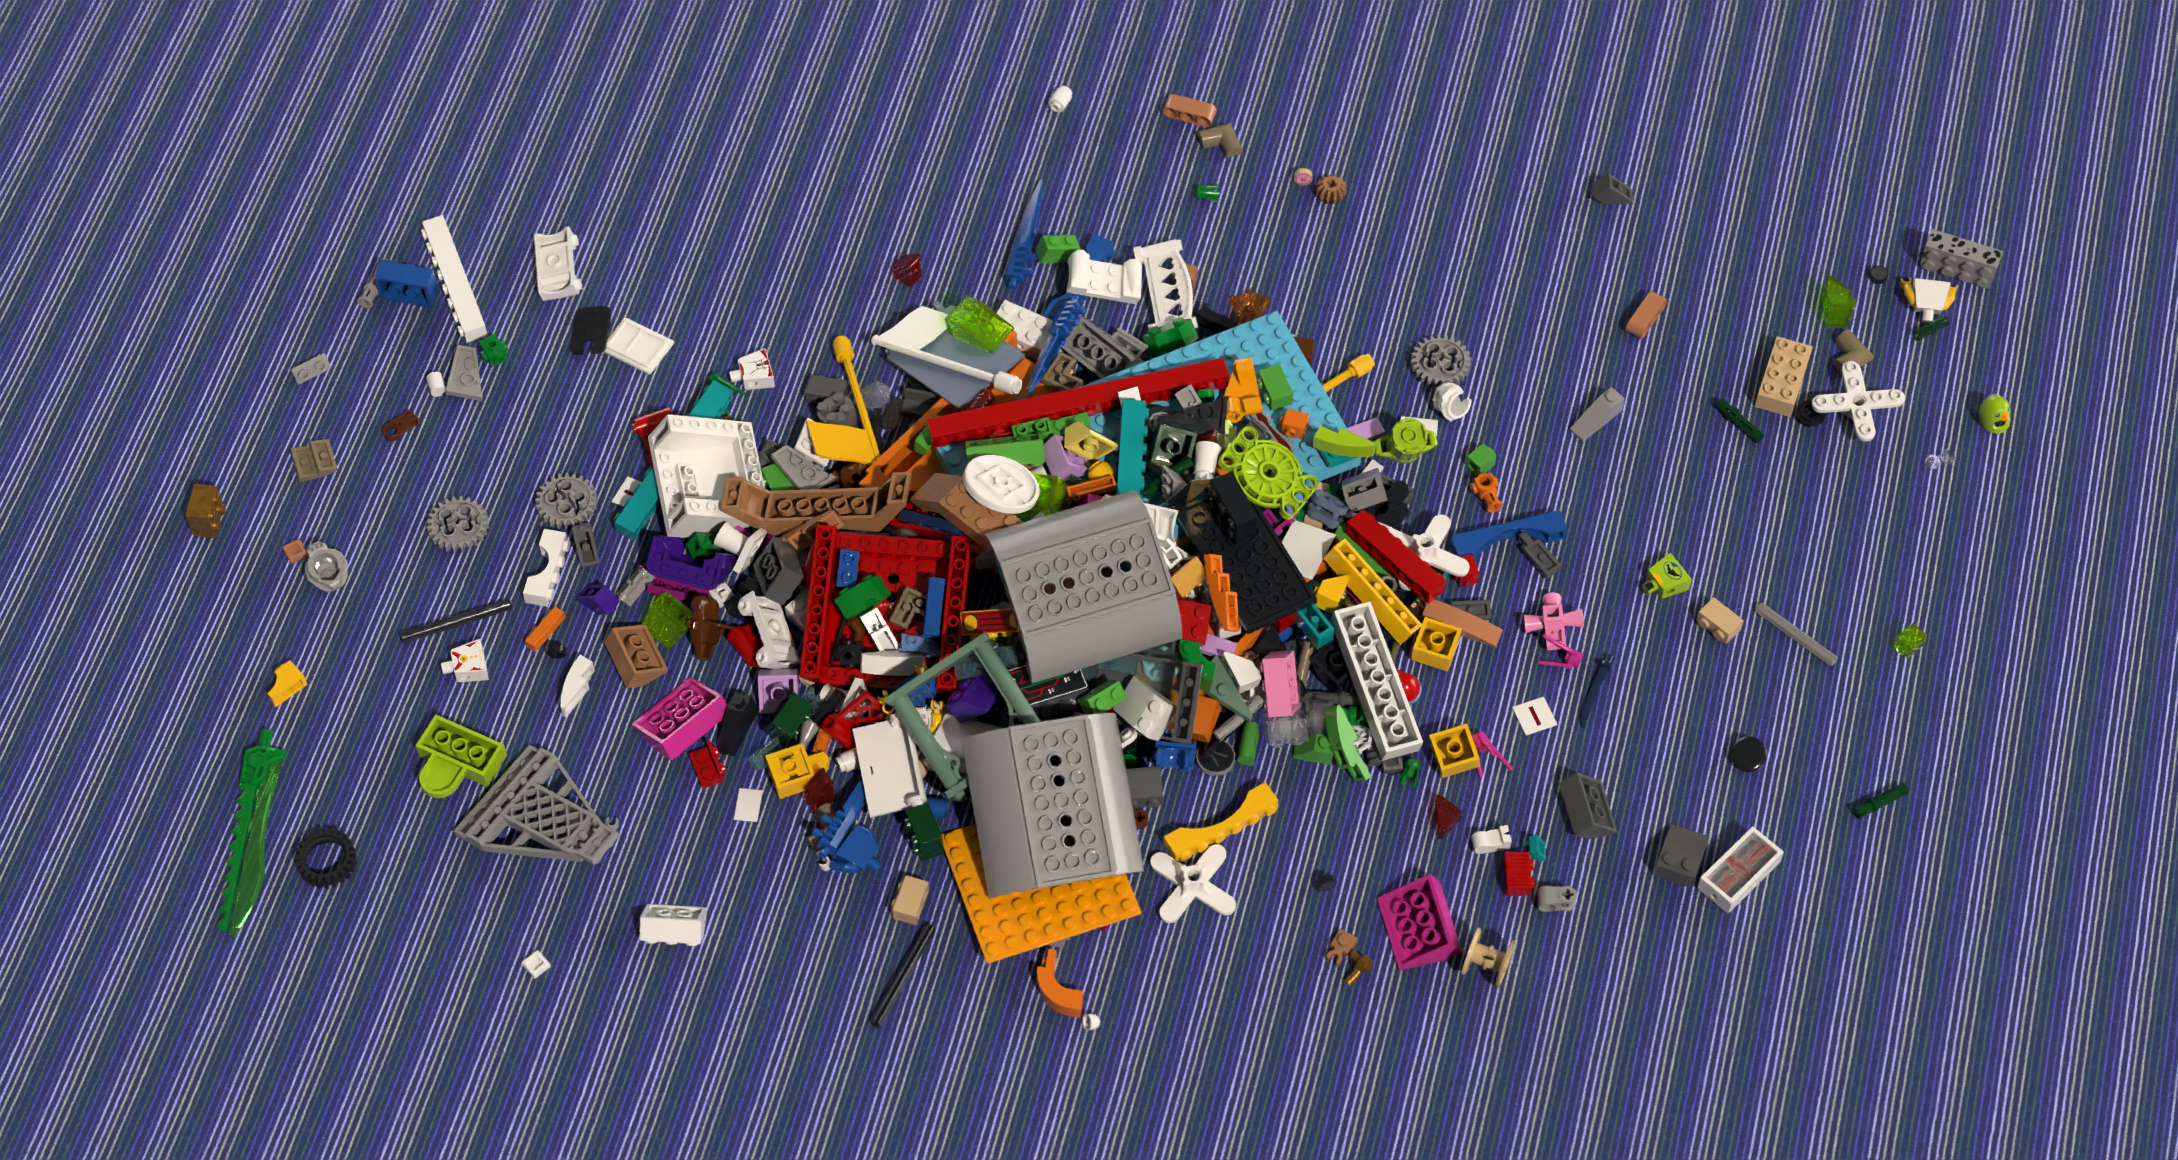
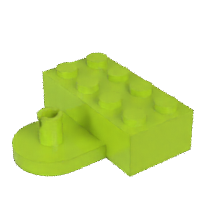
(455, 754)

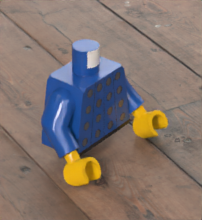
(921, 696)

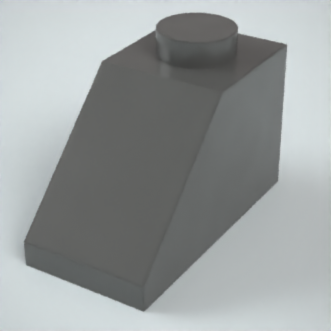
(1611, 191)
(585, 544)

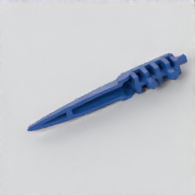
(1021, 250)
(1059, 329)
(841, 823)

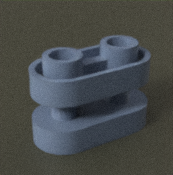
(1327, 509)

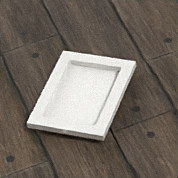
(637, 345)

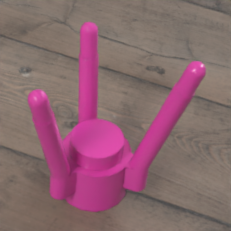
(1572, 657)
(1483, 744)

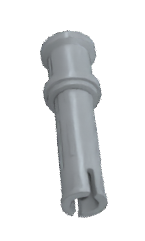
(370, 291)

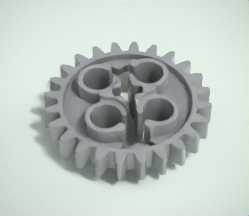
(1440, 361)
(577, 491)
(457, 524)

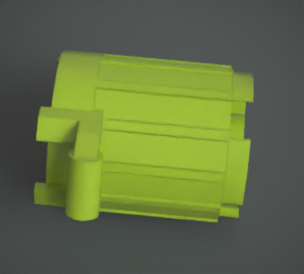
(1406, 441)

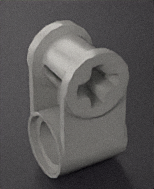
(1555, 899)

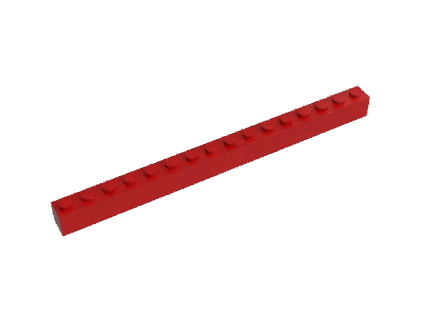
(1090, 399)

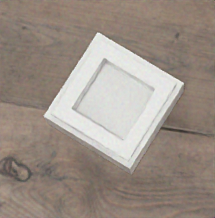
(536, 964)

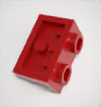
(707, 766)

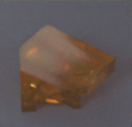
(1249, 306)

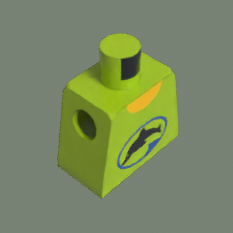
(1667, 578)

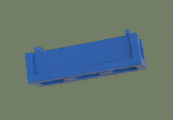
(933, 608)

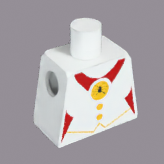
(467, 663)

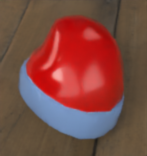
(1410, 686)

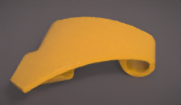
(1242, 391)

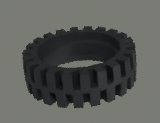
(320, 838)

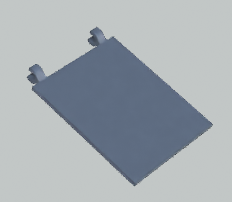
(950, 384)

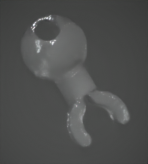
(1934, 461)

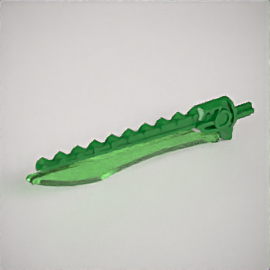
(261, 772)

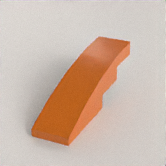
(1219, 587)

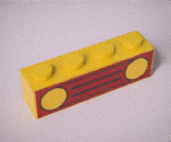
(988, 621)

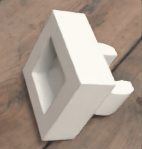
(721, 594)

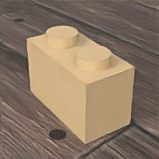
(1719, 620)
(910, 900)

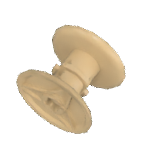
(1488, 957)

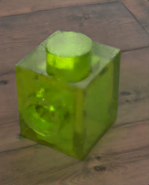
(1910, 640)

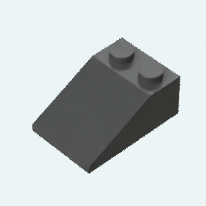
(1681, 856)

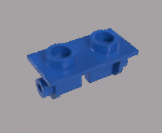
(847, 568)

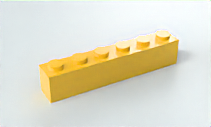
(1371, 588)

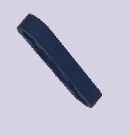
(929, 522)

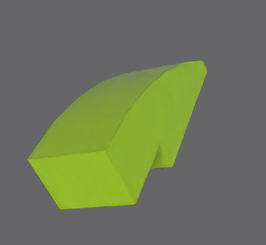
(1343, 443)

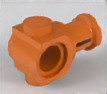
(1487, 493)

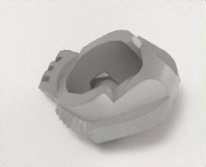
(326, 567)

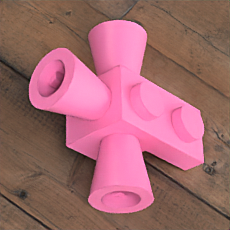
(1553, 620)

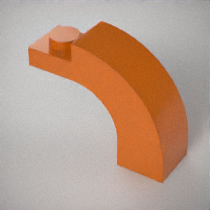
(1060, 999)

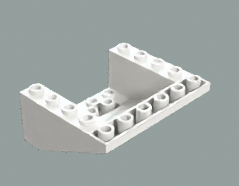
(692, 470)

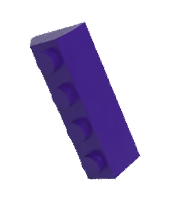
(973, 697)

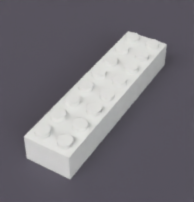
(1376, 681)

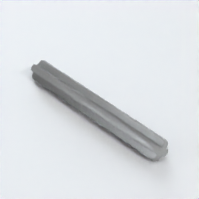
(1796, 634)

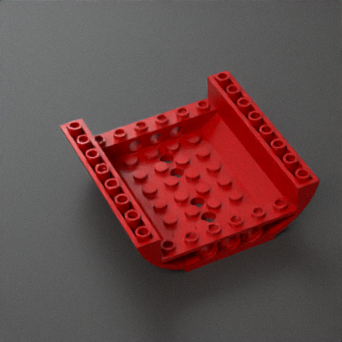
(914, 563)

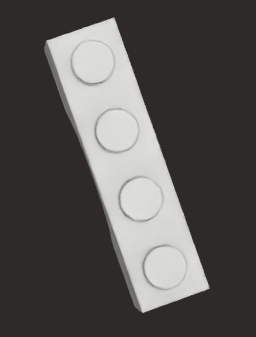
(540, 588)

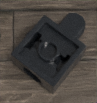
(1394, 509)

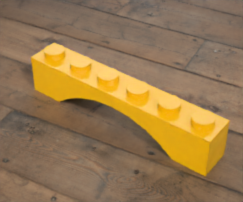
(1186, 842)

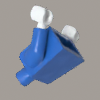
(855, 852)

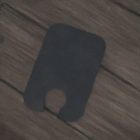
(591, 325)

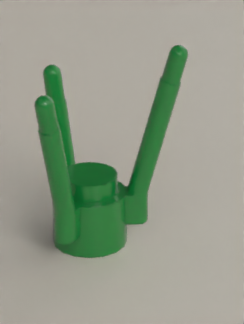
(715, 376)

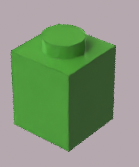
(1481, 460)

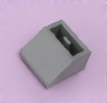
(1364, 490)

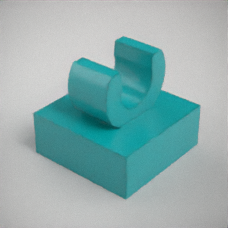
(1536, 847)

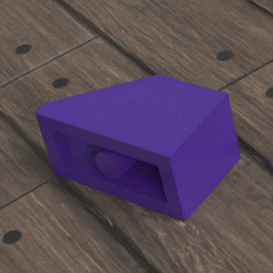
(598, 599)

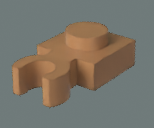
(1341, 945)

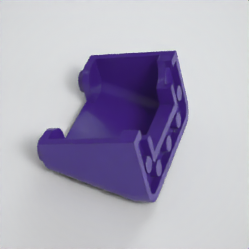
(668, 562)

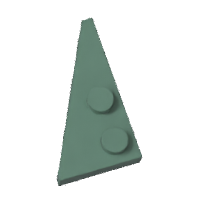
(1226, 692)

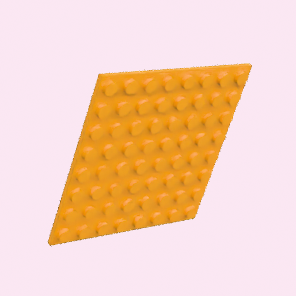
(1035, 916)

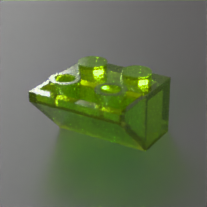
(667, 620)

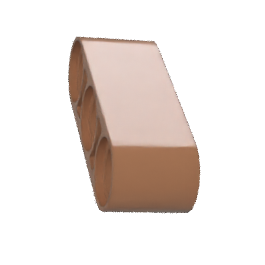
(1189, 110)
(1646, 314)

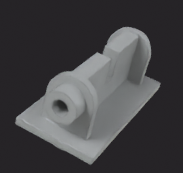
(310, 368)
(635, 586)

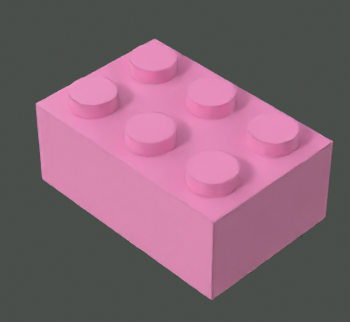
(1280, 683)

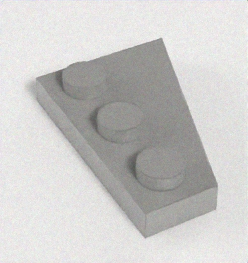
(464, 375)
(800, 471)

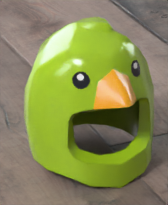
(1994, 409)

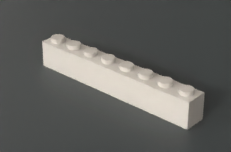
(454, 278)

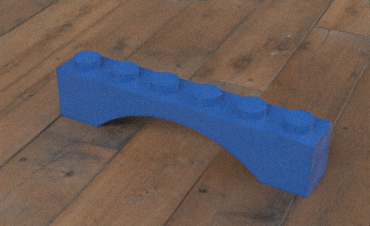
(1100, 250)
(1545, 527)

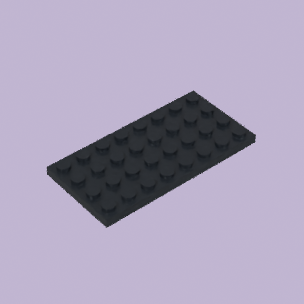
(1258, 569)

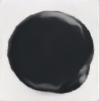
(1749, 754)

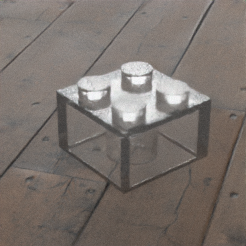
(1285, 729)

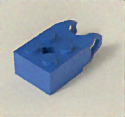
(1175, 754)

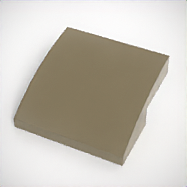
(313, 460)

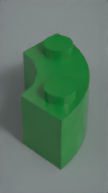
(1170, 336)
(862, 596)
(1190, 652)

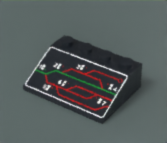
(1052, 696)

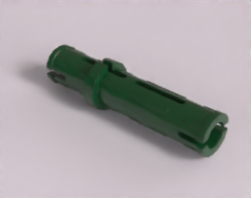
(1724, 406)
(1179, 468)
(1874, 804)

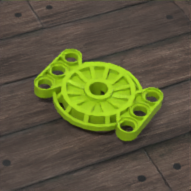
(1283, 481)

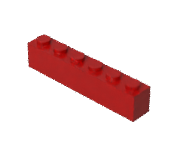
(1395, 556)

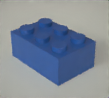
(406, 283)

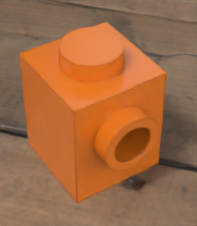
(1294, 424)

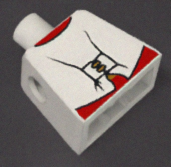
(754, 371)

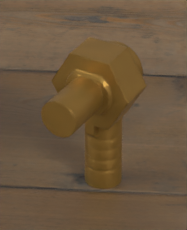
(1364, 964)

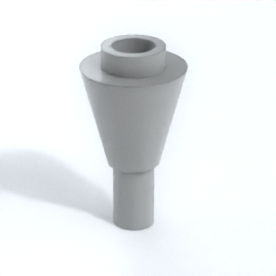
(808, 731)

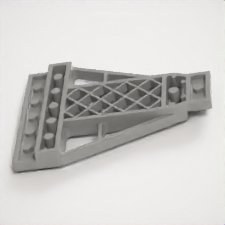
(514, 793)

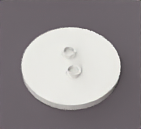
(1001, 484)

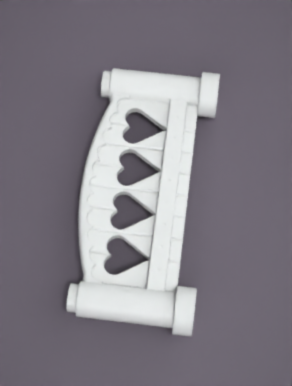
(1153, 257)

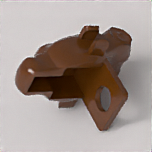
(705, 626)

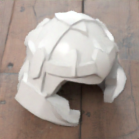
(1448, 402)

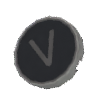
(1219, 762)

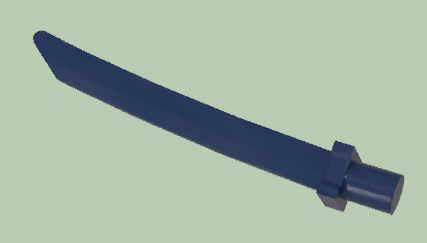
(1605, 665)

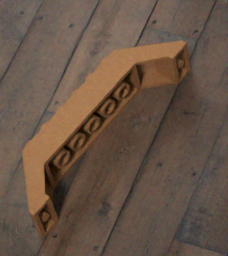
(949, 497)
(784, 510)

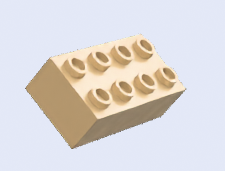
(1783, 376)

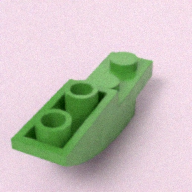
(1049, 428)
(1341, 739)

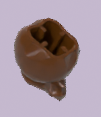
(850, 475)

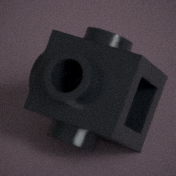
(854, 648)

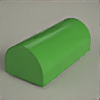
(923, 441)
(1248, 744)

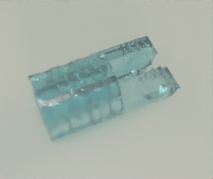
(758, 758)

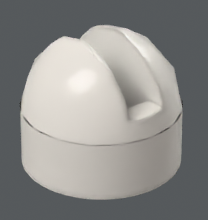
(1090, 1021)

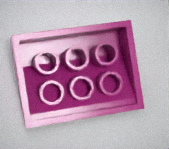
(681, 718)
(1419, 923)

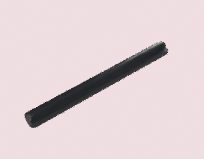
(455, 621)
(903, 975)

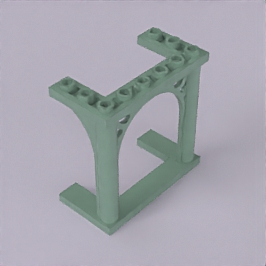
(901, 700)

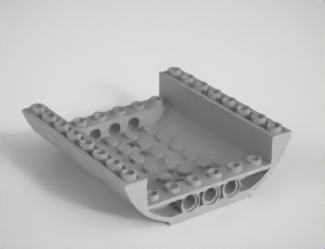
(1099, 614)
(1022, 807)

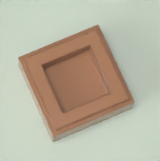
(295, 551)

